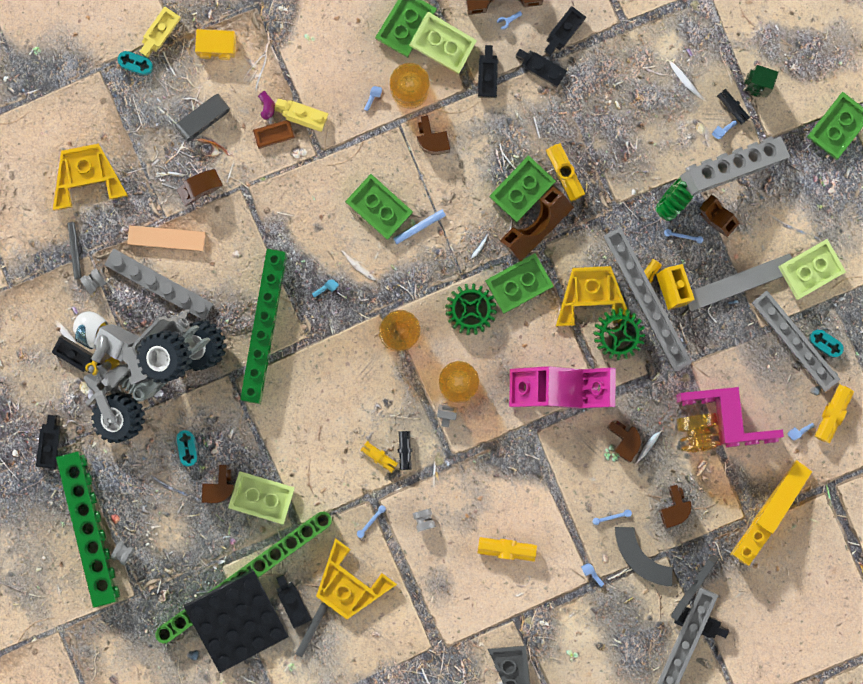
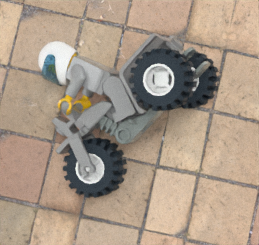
(152, 360)

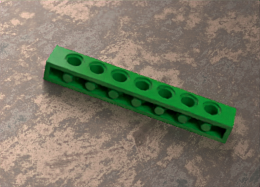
(263, 326)
(79, 521)

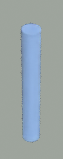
(420, 226)

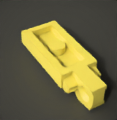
(159, 31)
(302, 114)

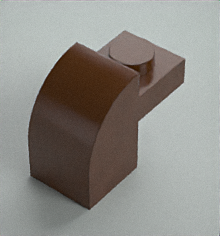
(432, 142)
(199, 185)
(718, 216)
(630, 440)
(218, 492)
(679, 511)

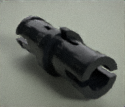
(733, 106)
(405, 450)

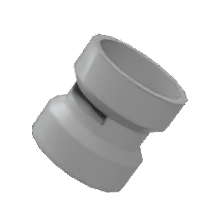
(93, 281)
(424, 515)

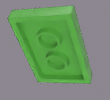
(403, 24)
(838, 126)
(522, 189)
(379, 207)
(519, 283)

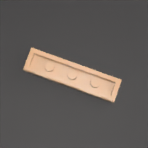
(166, 238)

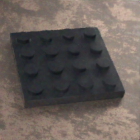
(236, 621)

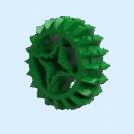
(673, 200)
(458, 297)
(617, 341)

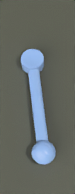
(668, 233)
(381, 509)
(627, 513)

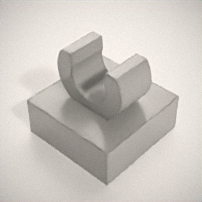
(447, 413)

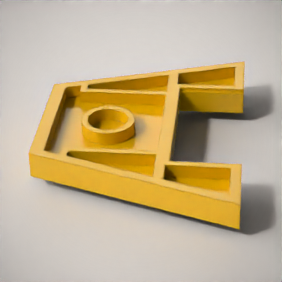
(81, 168)
(590, 287)
(343, 590)

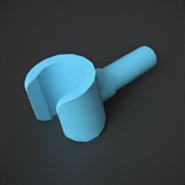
(330, 284)

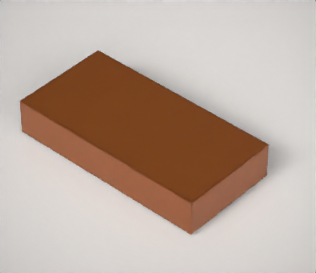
(273, 134)

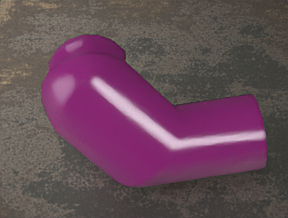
(269, 105)

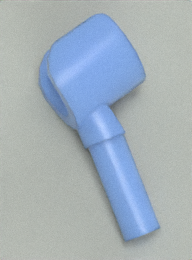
(509, 19)
(375, 92)
(719, 132)
(795, 433)
(589, 569)

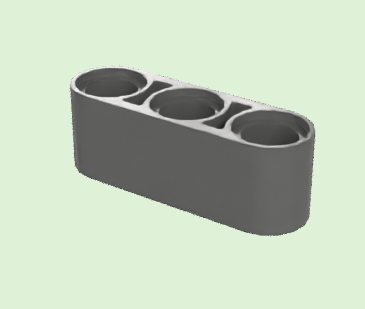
(202, 117)

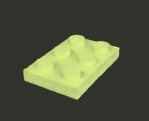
(442, 42)
(812, 269)
(261, 497)

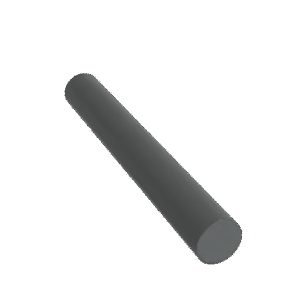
(74, 250)
(311, 630)

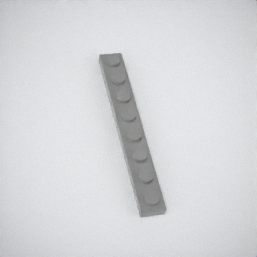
(647, 299)

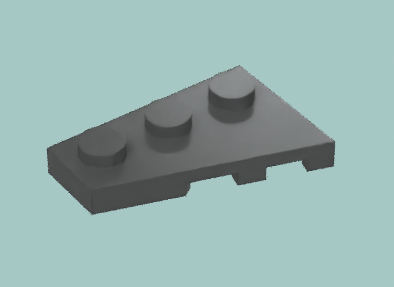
(511, 664)

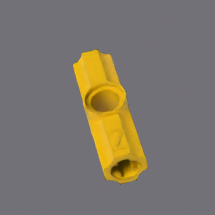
(559, 161)
(834, 413)
(507, 549)

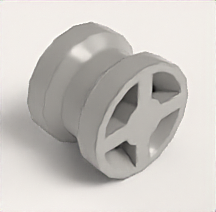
(122, 553)

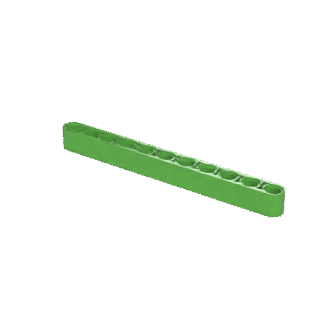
(269, 562)

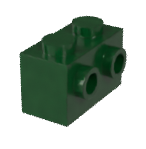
(760, 81)

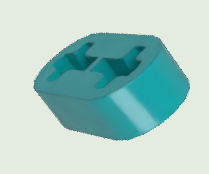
(136, 59)
(828, 340)
(191, 446)

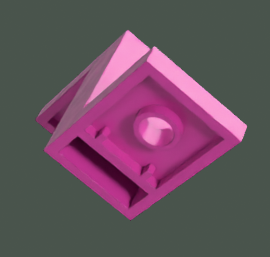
(562, 387)
(729, 416)

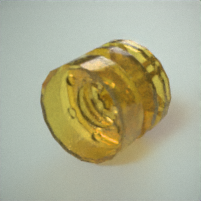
(409, 96)
(405, 321)
(458, 393)
(698, 432)

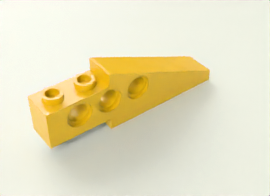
(771, 513)

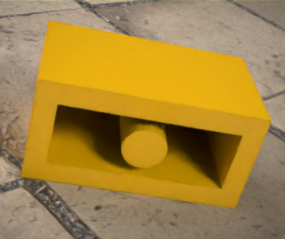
(215, 44)
(675, 286)

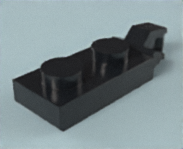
(564, 30)
(541, 67)
(488, 74)
(72, 353)
(48, 443)
(292, 602)
(711, 628)

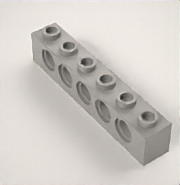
(775, 154)

